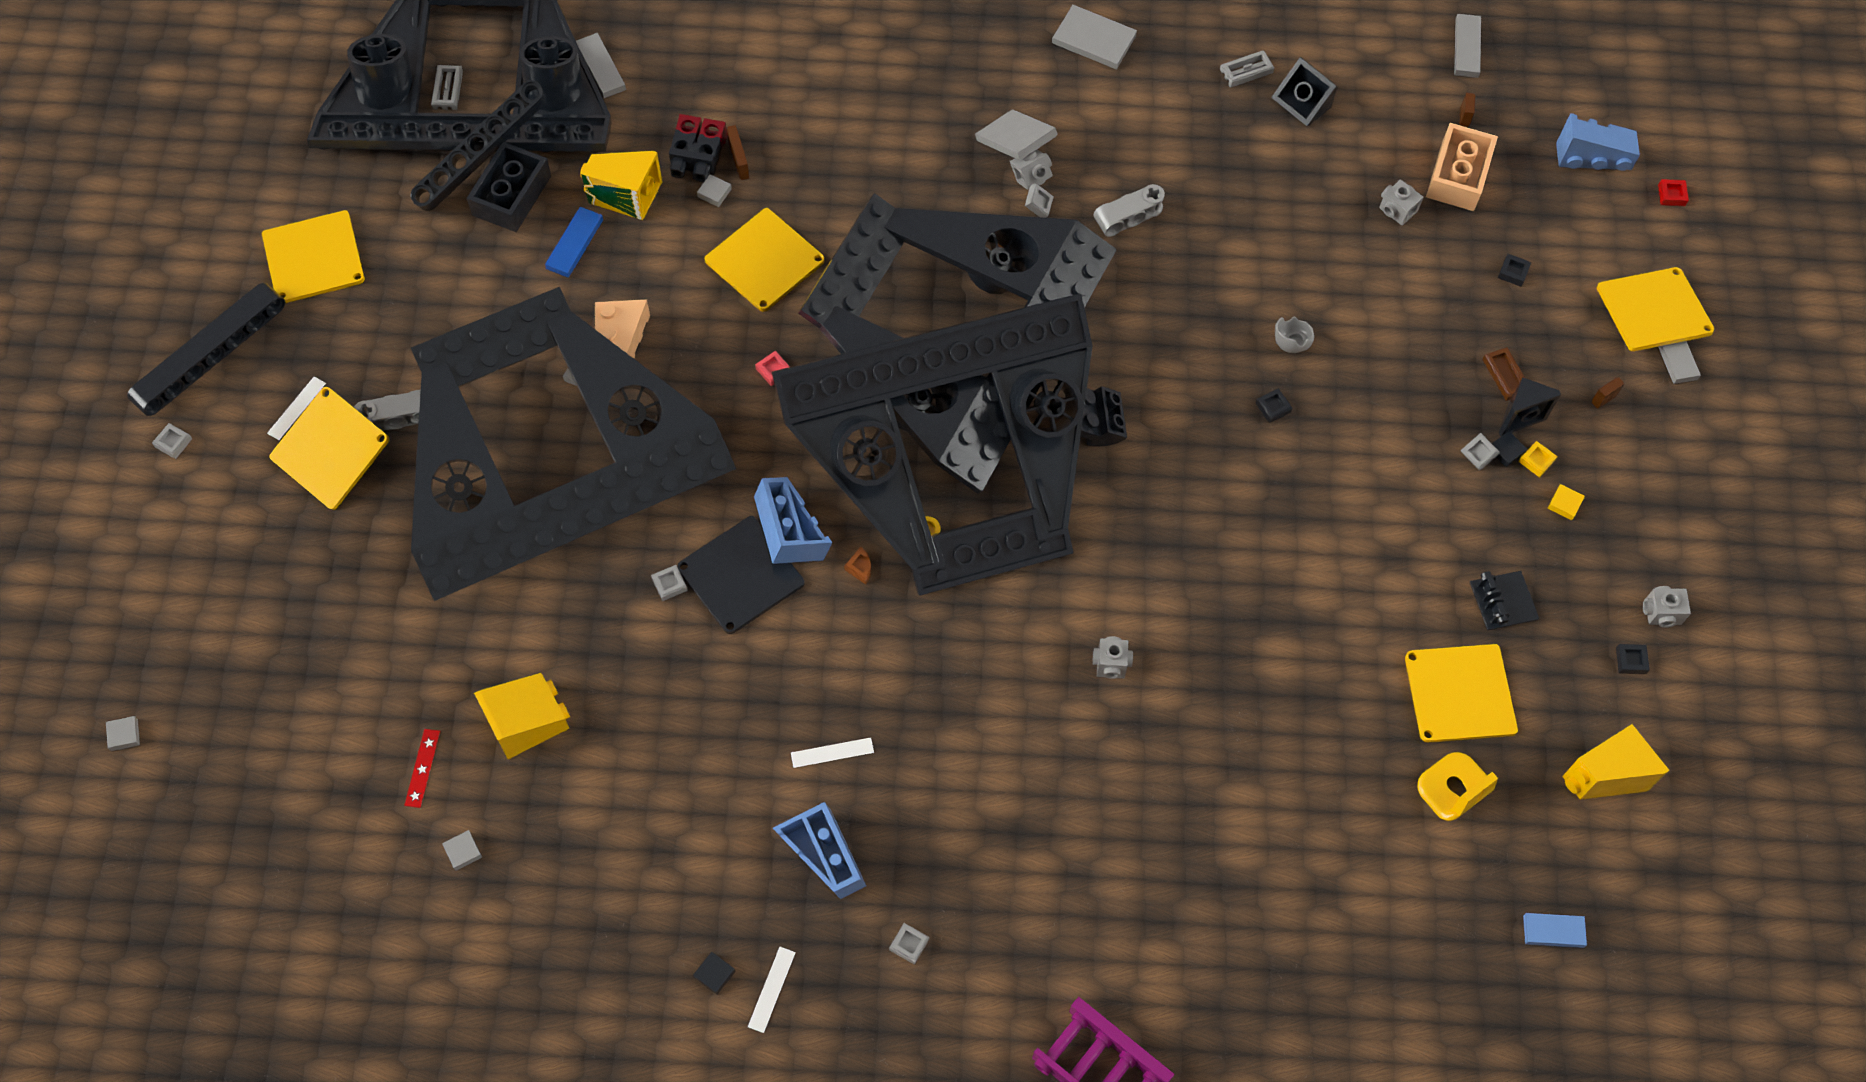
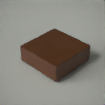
(1467, 110)
(1607, 392)

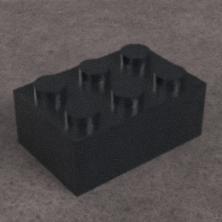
(509, 187)

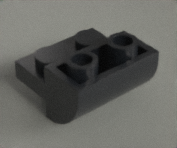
(1103, 418)

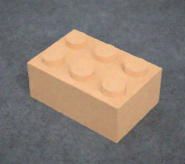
(1461, 167)

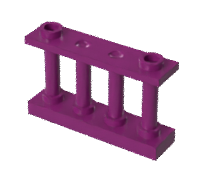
(1106, 1035)

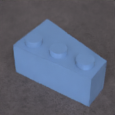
(1596, 146)
(787, 525)
(823, 848)

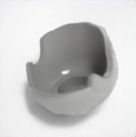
(1293, 335)

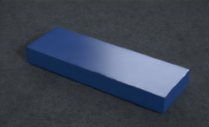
(574, 242)

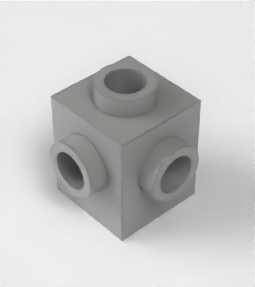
(1032, 169)
(1400, 202)
(1666, 606)
(1112, 657)

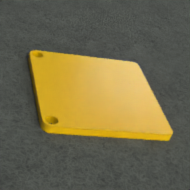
(313, 256)
(764, 259)
(1655, 309)
(329, 448)
(1461, 693)

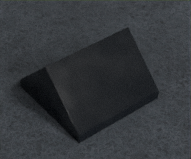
(1305, 92)
(1528, 406)

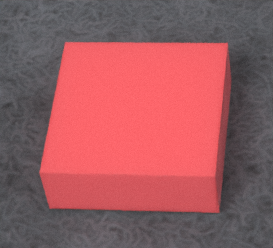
(769, 364)

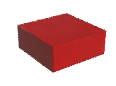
(1673, 192)

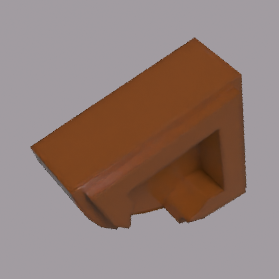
(859, 566)

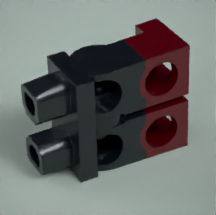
(696, 147)

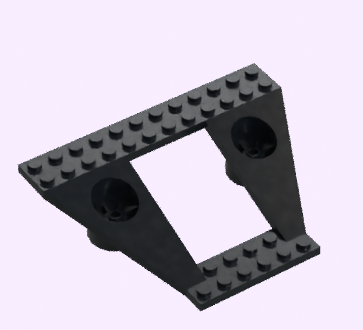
(381, 89)
(1051, 262)
(1019, 348)
(496, 535)

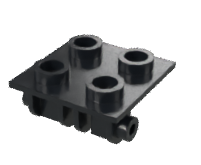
(1503, 599)

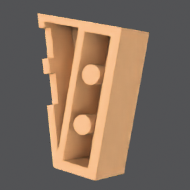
(622, 322)

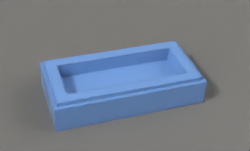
(1555, 930)

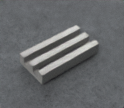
(1248, 72)
(445, 103)

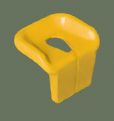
(1444, 802)

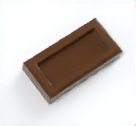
(737, 152)
(1504, 371)

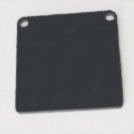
(738, 577)

